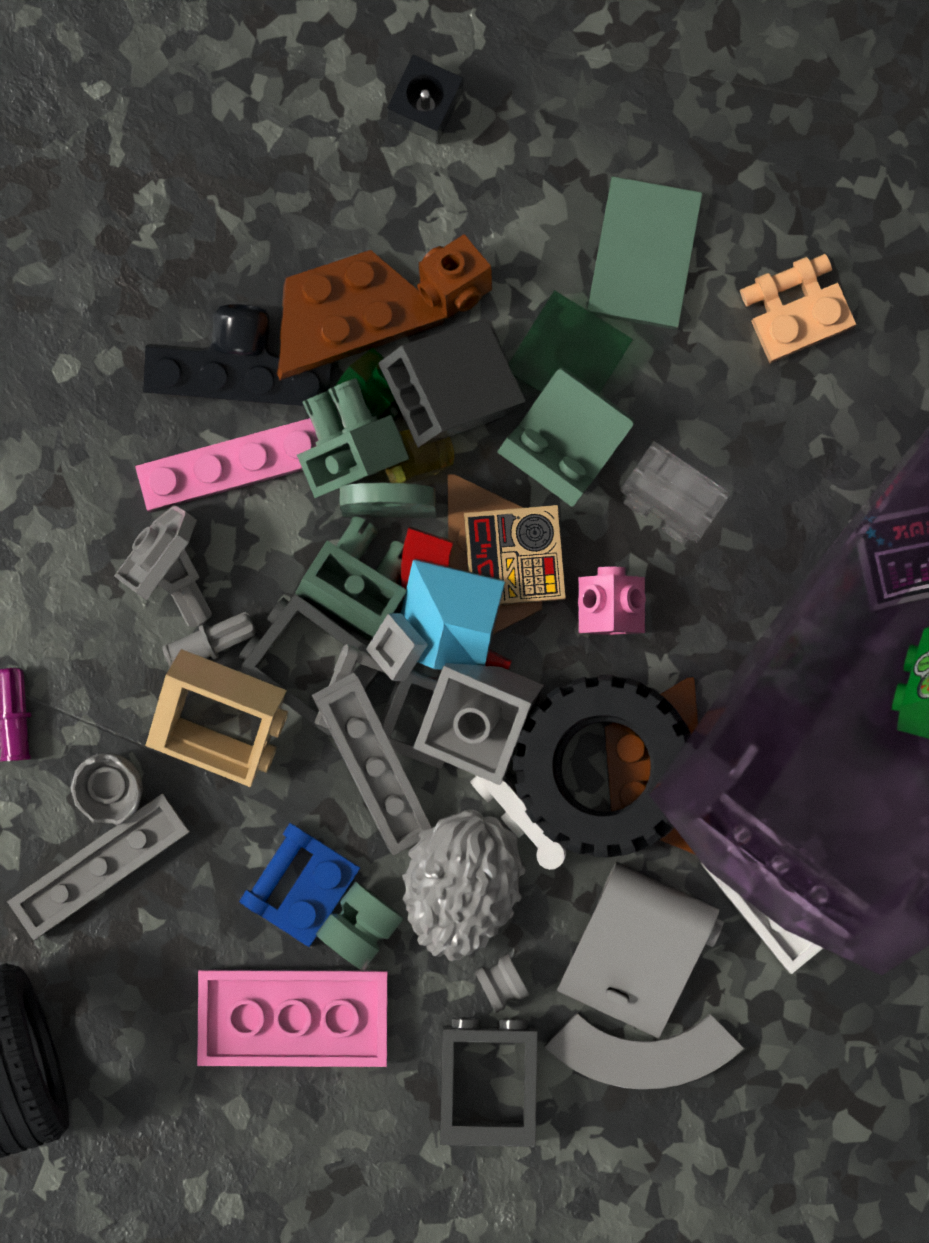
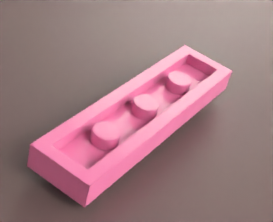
(225, 465)

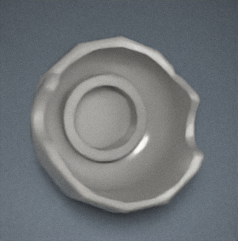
(107, 788)

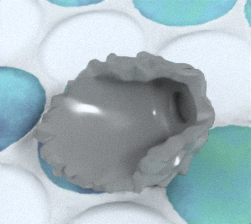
(462, 883)

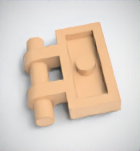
(803, 321)

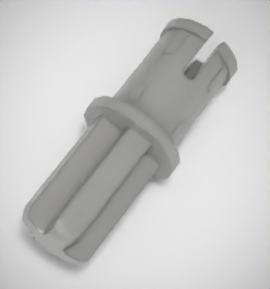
(211, 640)

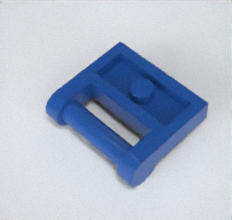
(314, 892)

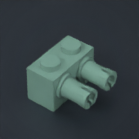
(348, 447)
(351, 589)

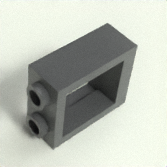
(281, 618)
(489, 1132)

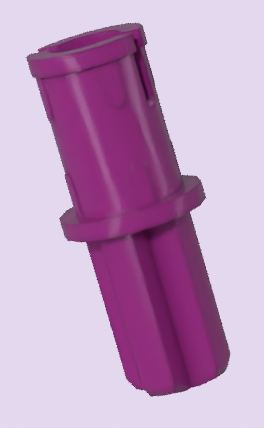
(13, 716)

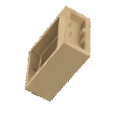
(207, 747)

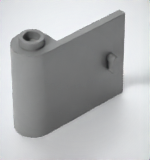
(642, 944)

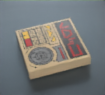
(520, 549)

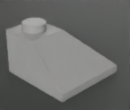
(477, 718)

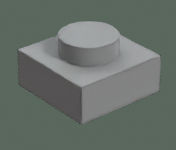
(396, 647)

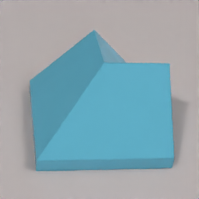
(452, 613)

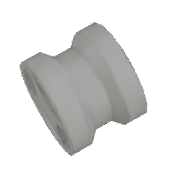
(501, 983)

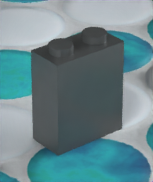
(451, 382)

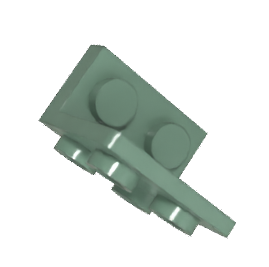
(567, 436)

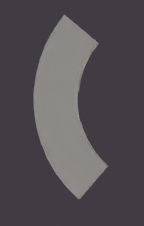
(643, 1063)

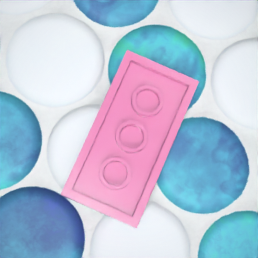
(292, 1018)

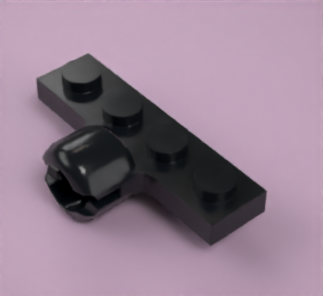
(233, 366)

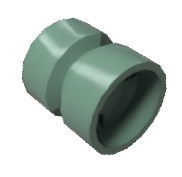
(359, 926)

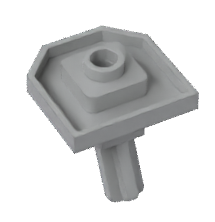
(162, 561)

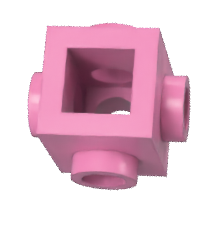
(611, 603)

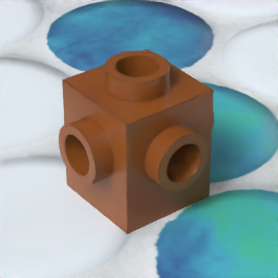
(454, 277)

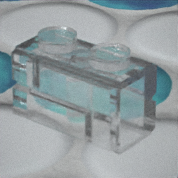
(673, 494)

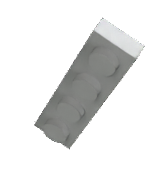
(372, 762)
(98, 867)

